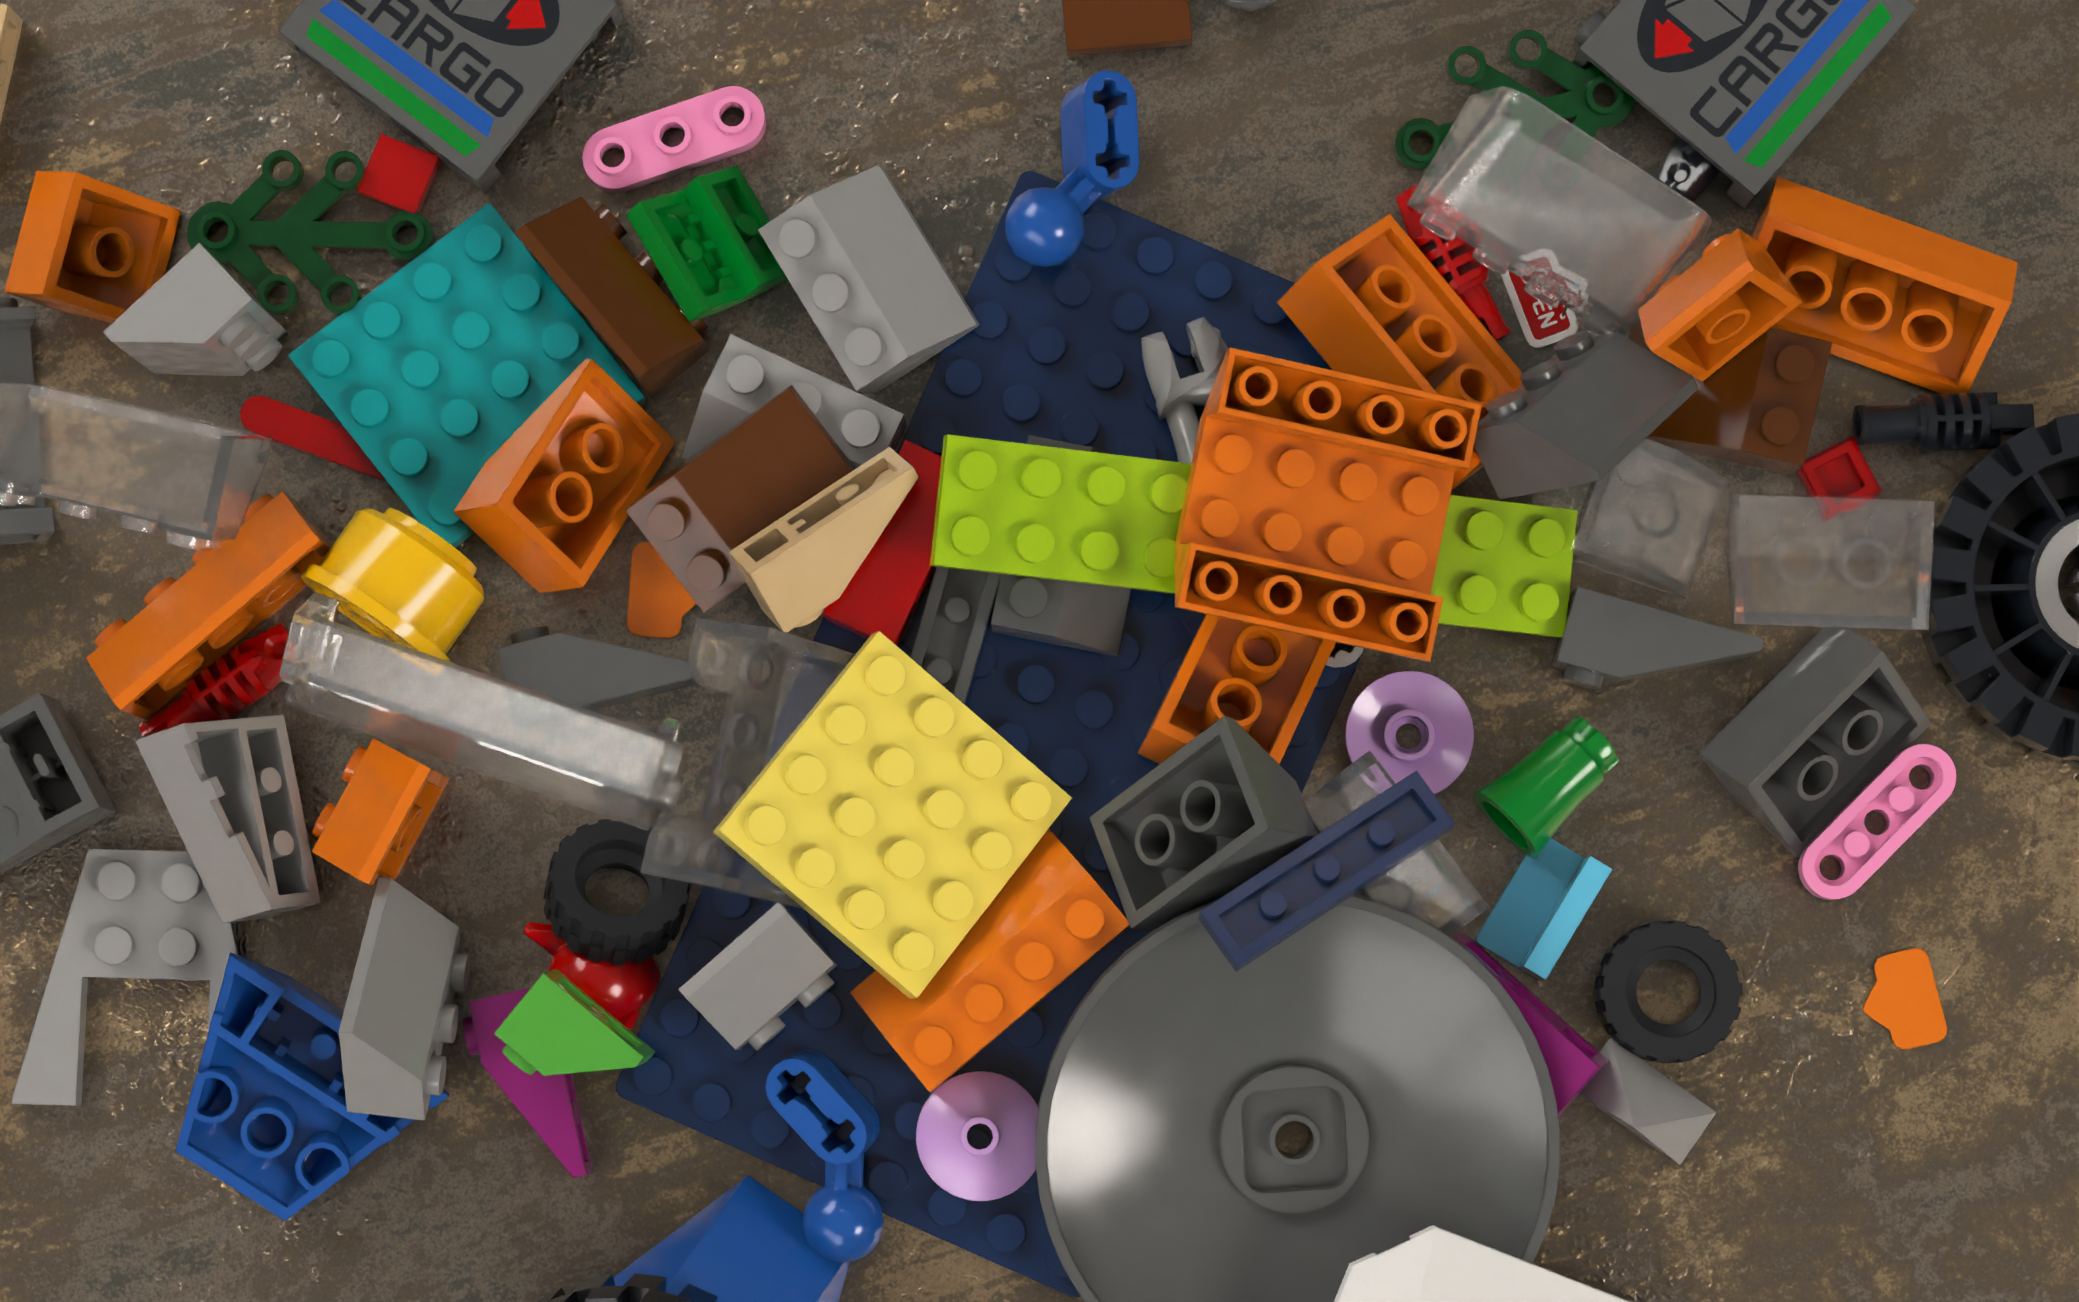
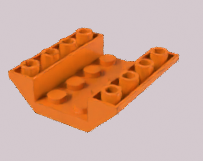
(1320, 503)

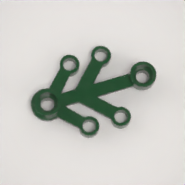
(1576, 102)
(299, 232)

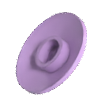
(1426, 705)
(944, 1129)

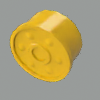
(399, 581)

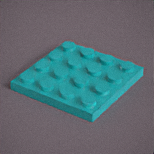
(450, 364)

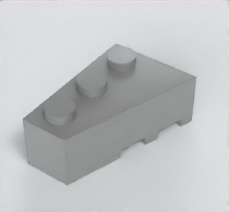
(237, 812)

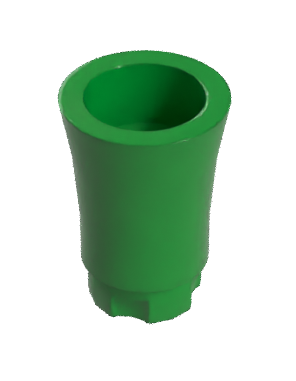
(1547, 785)

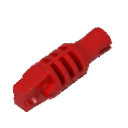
(1457, 266)
(227, 684)

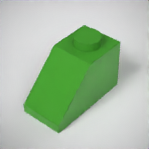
(567, 1032)

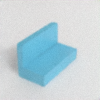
(1542, 908)

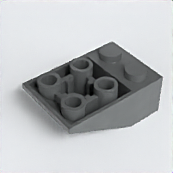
(44, 781)

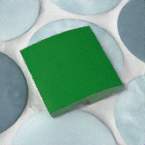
(709, 243)

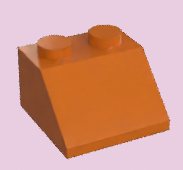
(89, 246)
(1717, 305)
(377, 813)

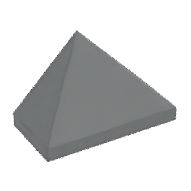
(1647, 1103)

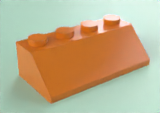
(1885, 287)
(1394, 319)
(208, 607)
(1013, 957)

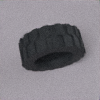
(602, 934)
(1716, 981)

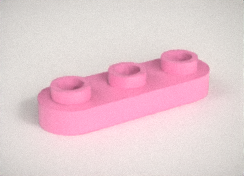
(704, 141)
(1903, 811)

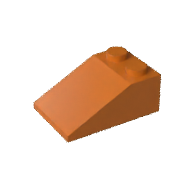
(565, 480)
(1239, 673)

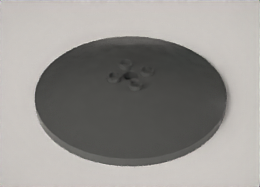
(1361, 1028)

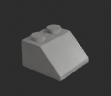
(760, 979)

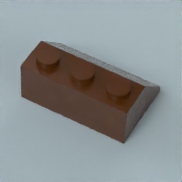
(615, 292)

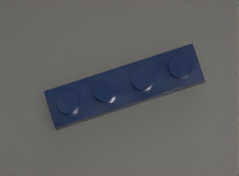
(1326, 871)

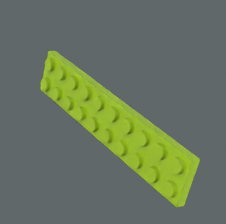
(1119, 519)

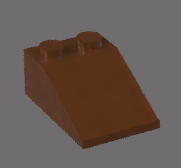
(1754, 406)
(735, 491)

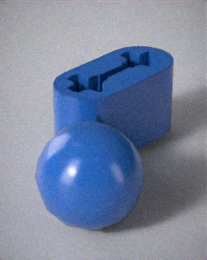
(1097, 160)
(842, 1216)

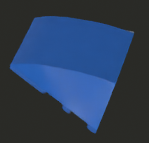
(273, 1094)
(744, 1250)

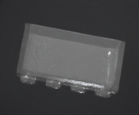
(1557, 210)

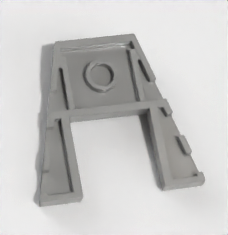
(127, 920)

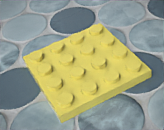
(893, 815)

